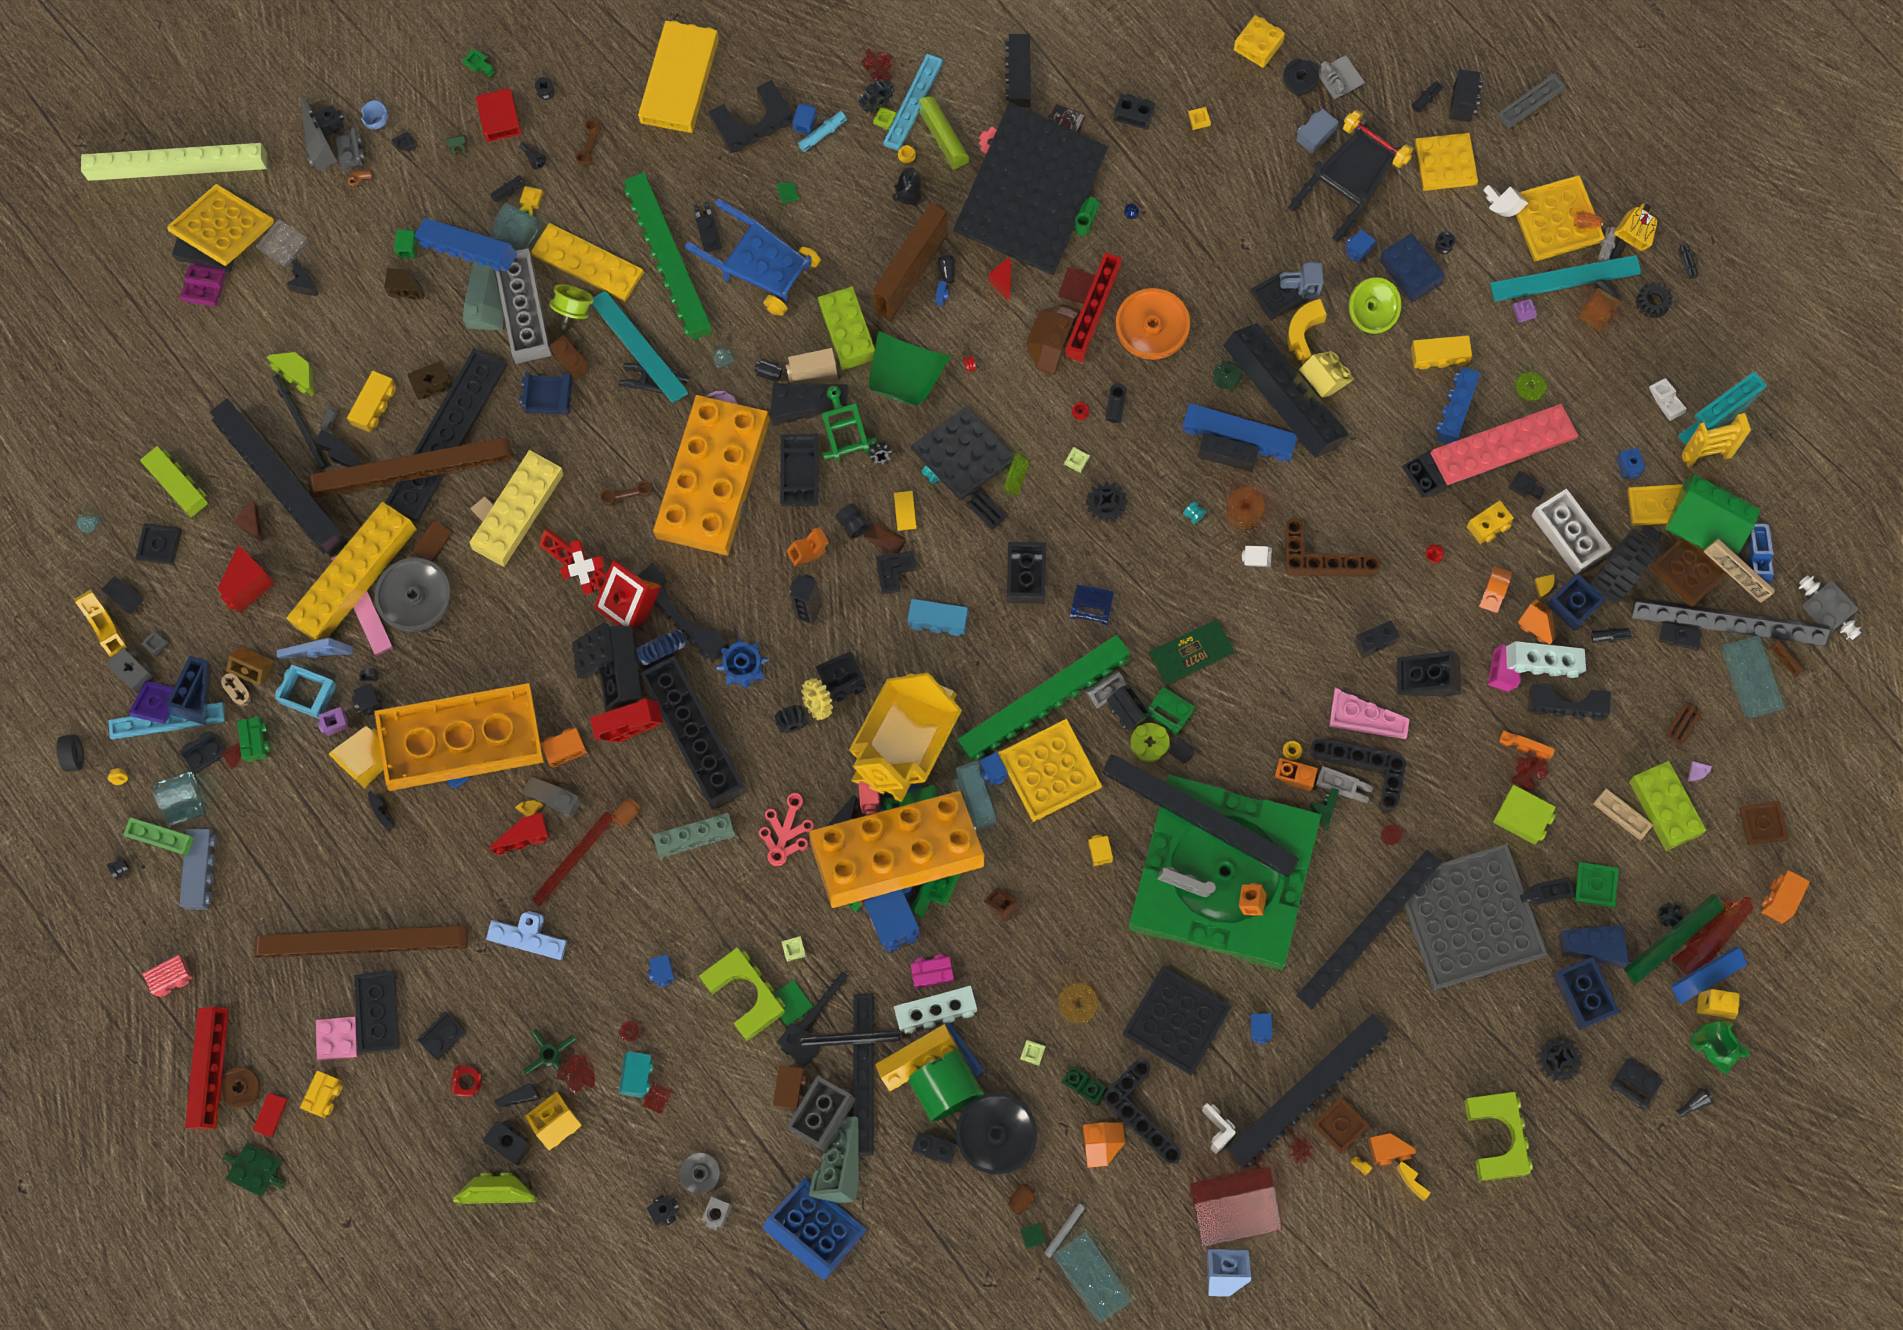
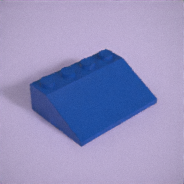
(814, 1230)

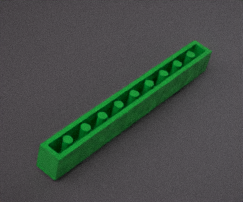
(668, 257)
(1043, 699)

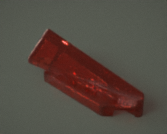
(1712, 937)

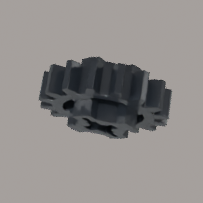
(876, 95)
(1106, 493)
(1550, 1058)

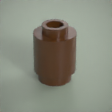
(1021, 1198)

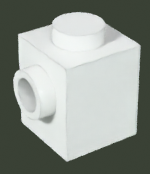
(1257, 556)

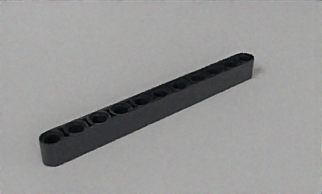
(1200, 815)

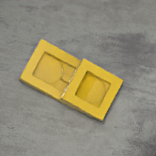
(905, 510)
(1409, 1176)

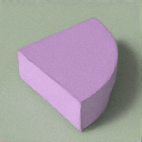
(1698, 771)

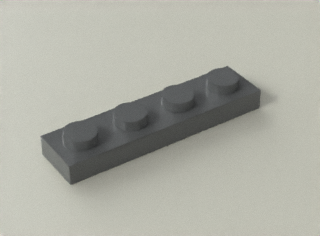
(1531, 101)

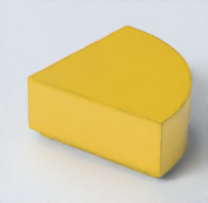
(1544, 585)
(529, 807)
(1364, 1167)

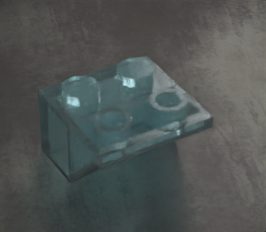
(179, 799)

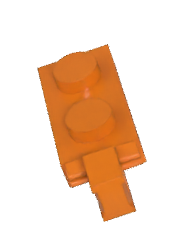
(1524, 745)

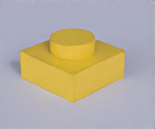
(1199, 118)

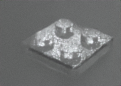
(282, 243)

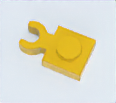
(530, 199)

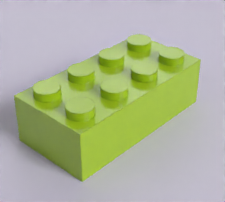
(846, 328)
(1667, 806)

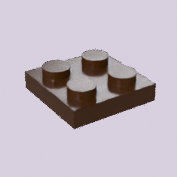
(1763, 823)
(1340, 1125)

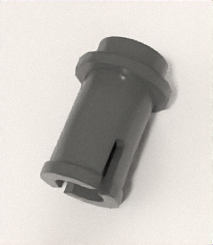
(329, 418)

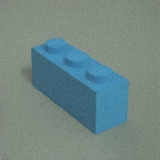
(937, 617)

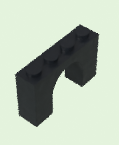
(738, 136)

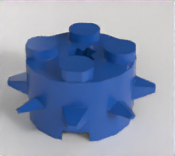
(732, 660)

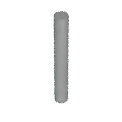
(1064, 1230)

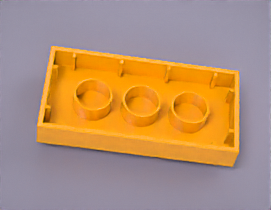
(711, 475)
(458, 737)
(896, 849)

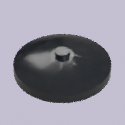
(996, 1134)

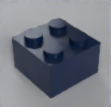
(1575, 602)

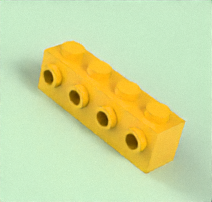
(903, 1063)

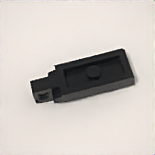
(1549, 892)

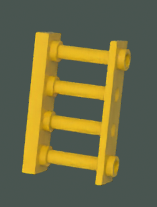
(1718, 440)

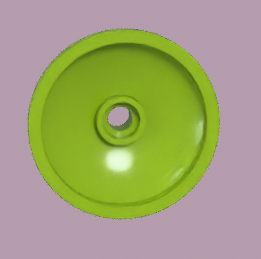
(1384, 309)

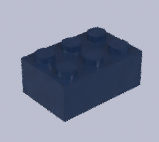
(1411, 267)
(1586, 993)

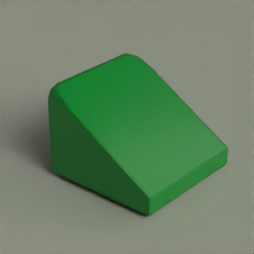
(787, 192)

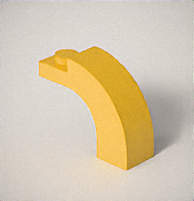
(1306, 317)
(102, 622)

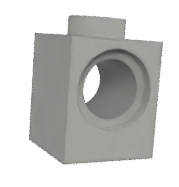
(713, 1205)

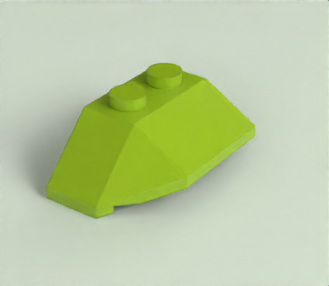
(495, 1190)

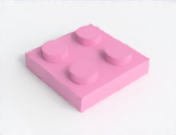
(336, 1038)

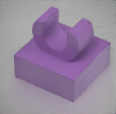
(1524, 310)

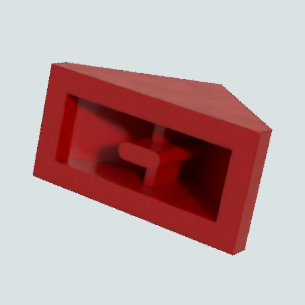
(1001, 278)

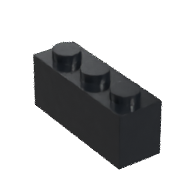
(1228, 452)

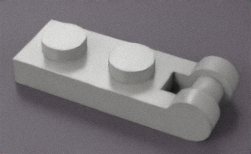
(1186, 882)

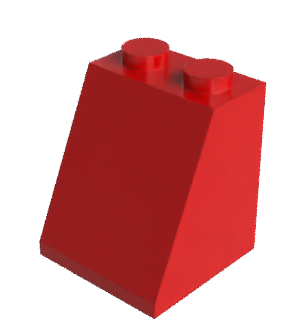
(243, 581)

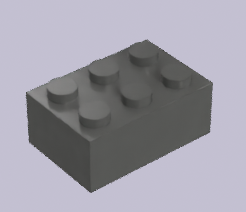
(820, 1113)

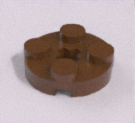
(249, 1093)

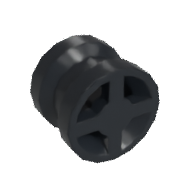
(544, 93)
(1445, 238)
(119, 868)

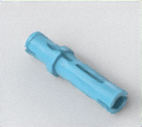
(828, 127)

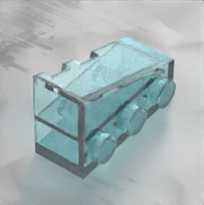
(975, 795)

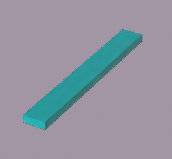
(1565, 278)
(639, 347)

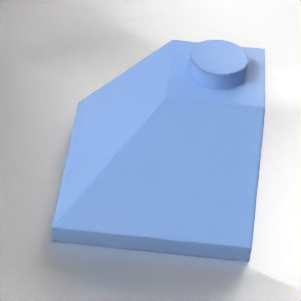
(1227, 1271)

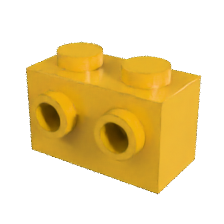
(1490, 522)

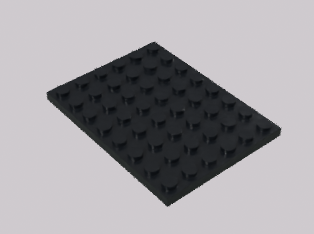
(1030, 188)

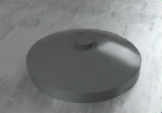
(413, 595)

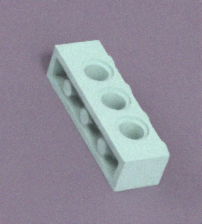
(1519, 652)
(924, 1006)

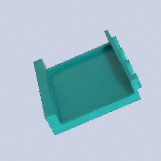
(1727, 405)

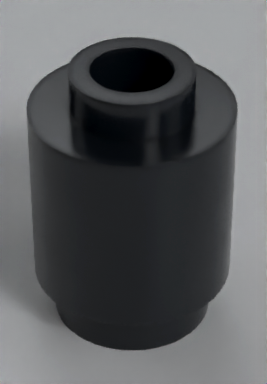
(768, 370)

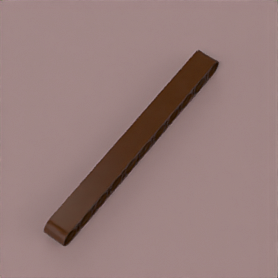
(410, 467)
(361, 942)

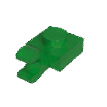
(477, 62)

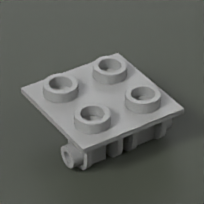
(1340, 77)

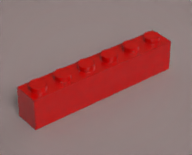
(1093, 307)
(206, 1068)

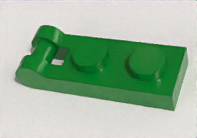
(911, 797)

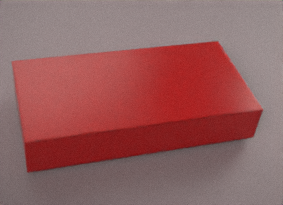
(270, 1115)

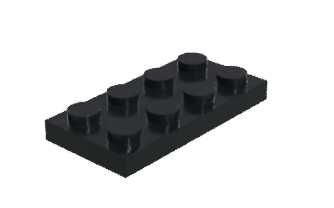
(376, 1012)

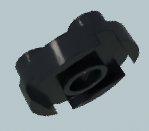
(1300, 86)

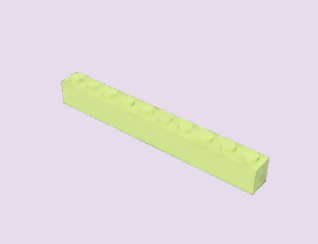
(174, 161)

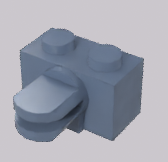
(1308, 280)

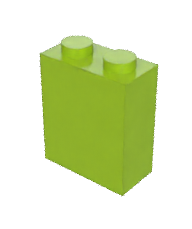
(1525, 815)

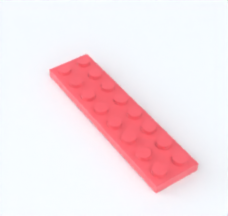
(1504, 444)

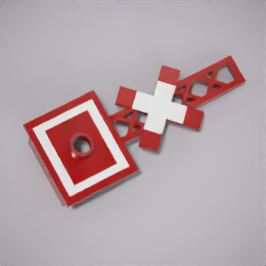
(635, 594)

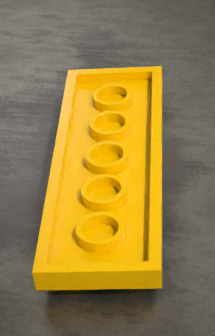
(587, 262)

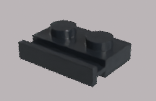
(441, 1035)

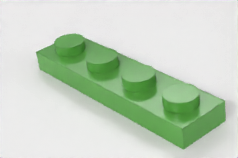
(158, 836)

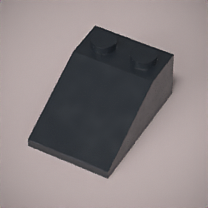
(1429, 674)

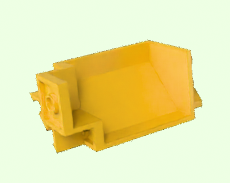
(904, 733)

